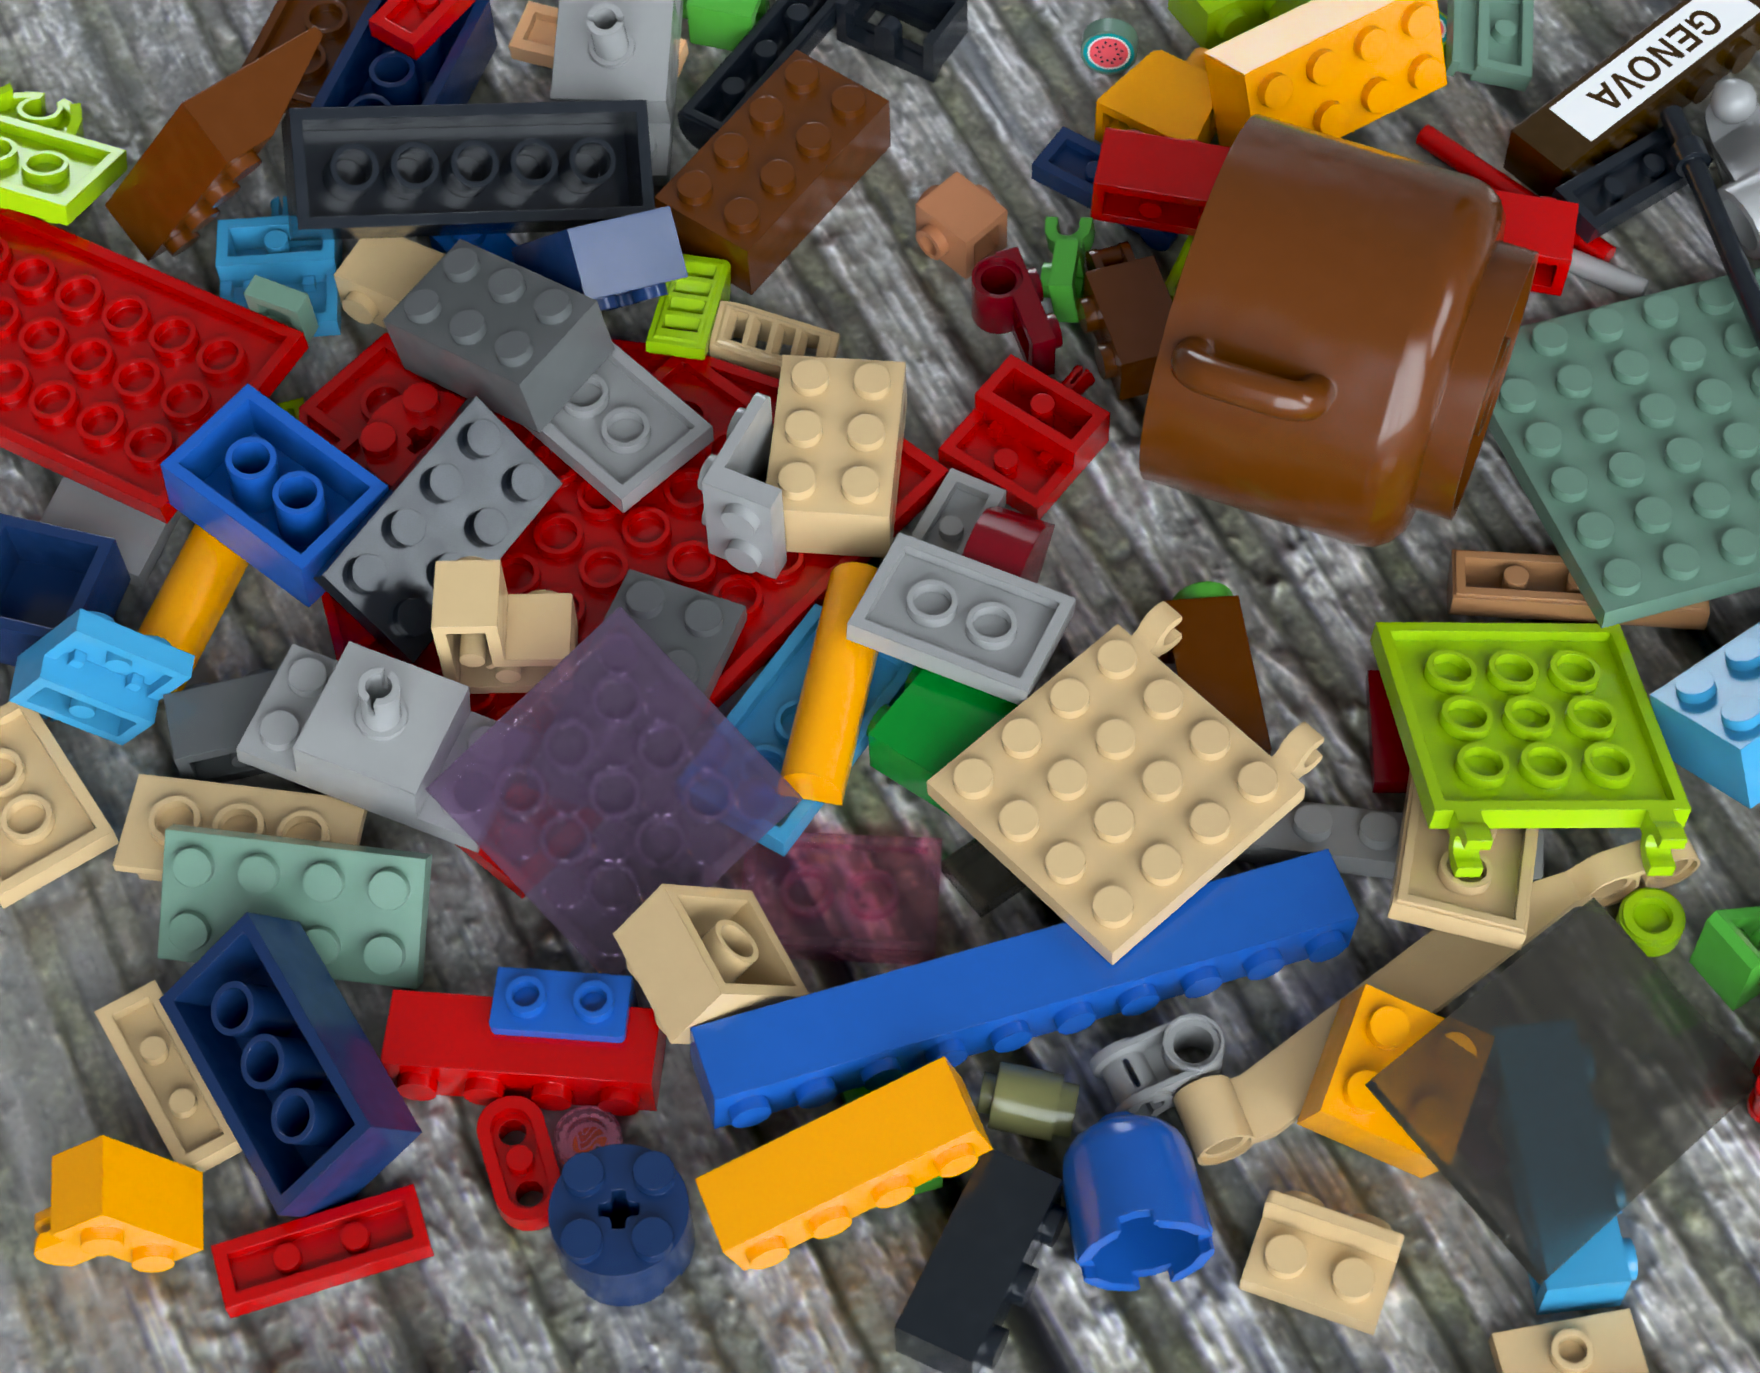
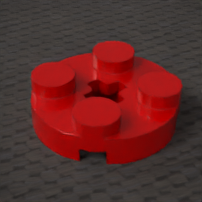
(400, 423)

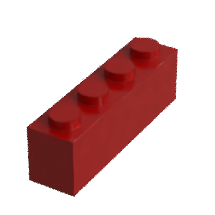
(447, 1048)

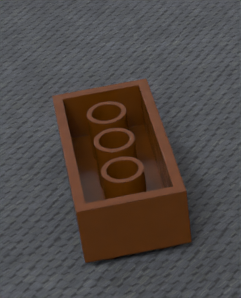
(776, 168)

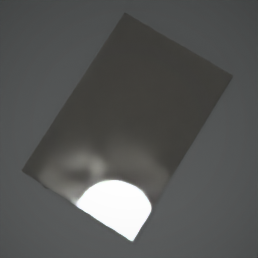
(1563, 1088)

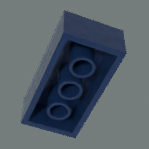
(380, 75)
(289, 1066)

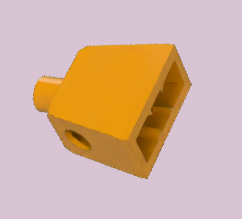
(1161, 99)

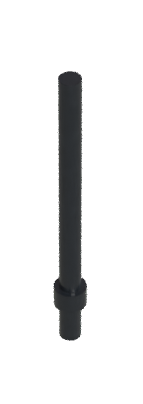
(1692, 161)

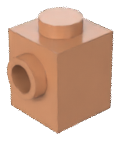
(960, 224)

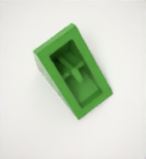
(1730, 954)

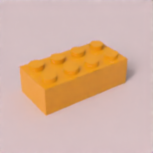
(1328, 65)

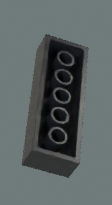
(464, 168)

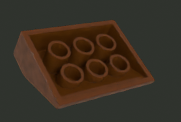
(207, 150)

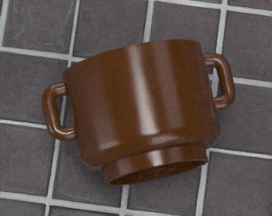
(1335, 336)

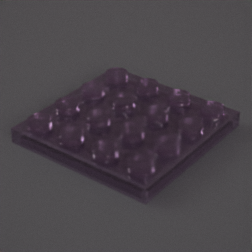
(611, 788)

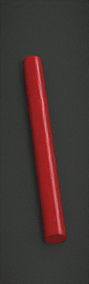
(1472, 165)

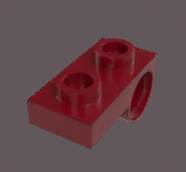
(1009, 300)

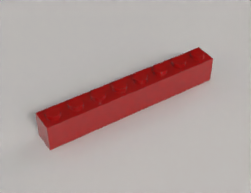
(1168, 180)

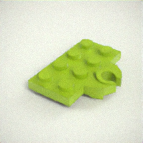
(47, 160)

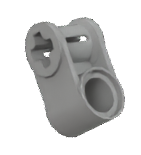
(1145, 1068)

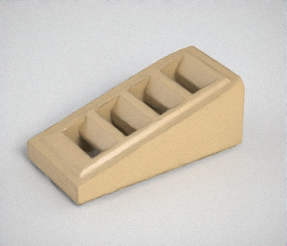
(760, 325)

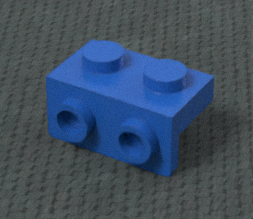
(562, 1004)

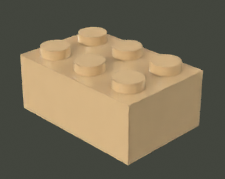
(838, 453)

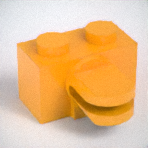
(121, 1206)

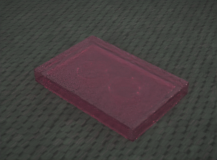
(850, 896)

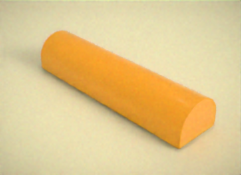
(194, 594)
(831, 694)

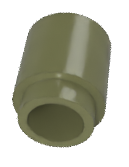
(1028, 1101)

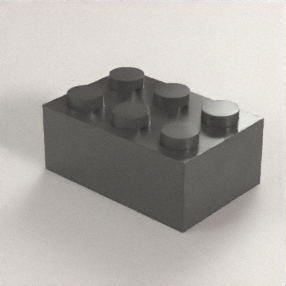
(499, 335)

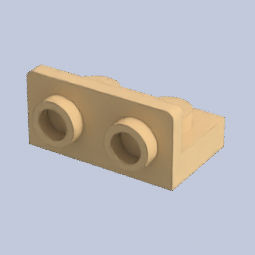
(1322, 1260)

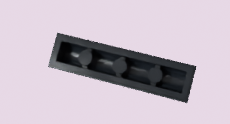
(759, 54)

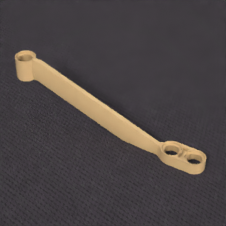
(1232, 1114)

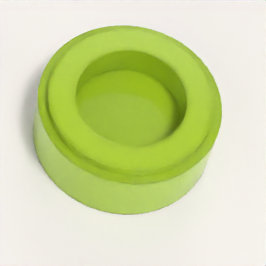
(1652, 920)

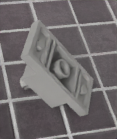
(622, 54)
(365, 733)

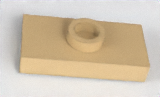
(1574, 1345)

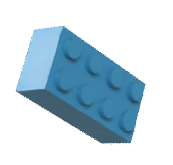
(1714, 718)

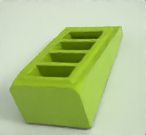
(691, 307)

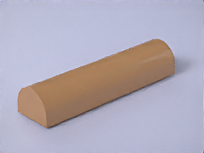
(1536, 590)

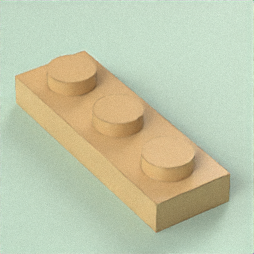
(167, 1079)

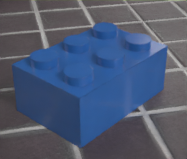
(270, 490)

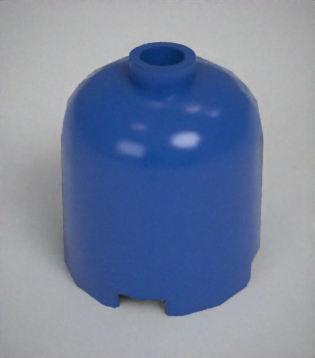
(1134, 1202)

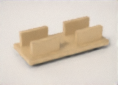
(223, 806)

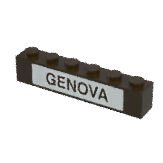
(1623, 95)

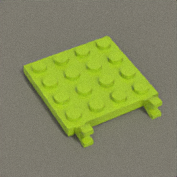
(1529, 734)

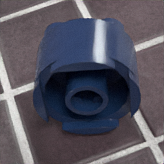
(615, 1187)

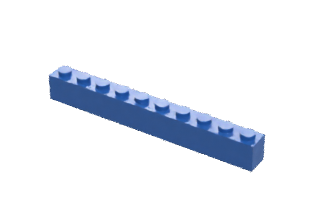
(1013, 992)

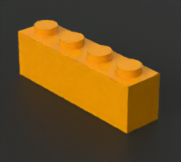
(844, 1166)

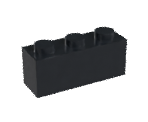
(981, 1266)

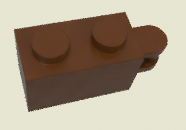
(1127, 313)

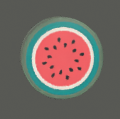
(1109, 46)

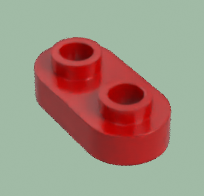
(521, 1166)

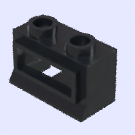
(942, 19)

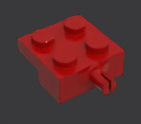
(1029, 434)

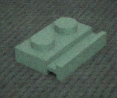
(1491, 41)

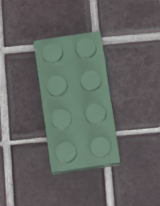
(354, 901)

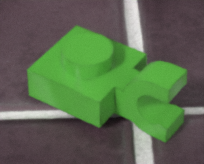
(1065, 275)

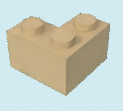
(493, 636)

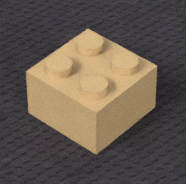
(705, 956)

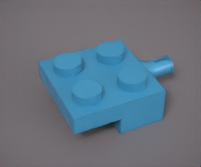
(264, 249)
(99, 676)

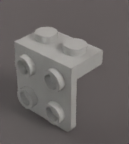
(739, 508)

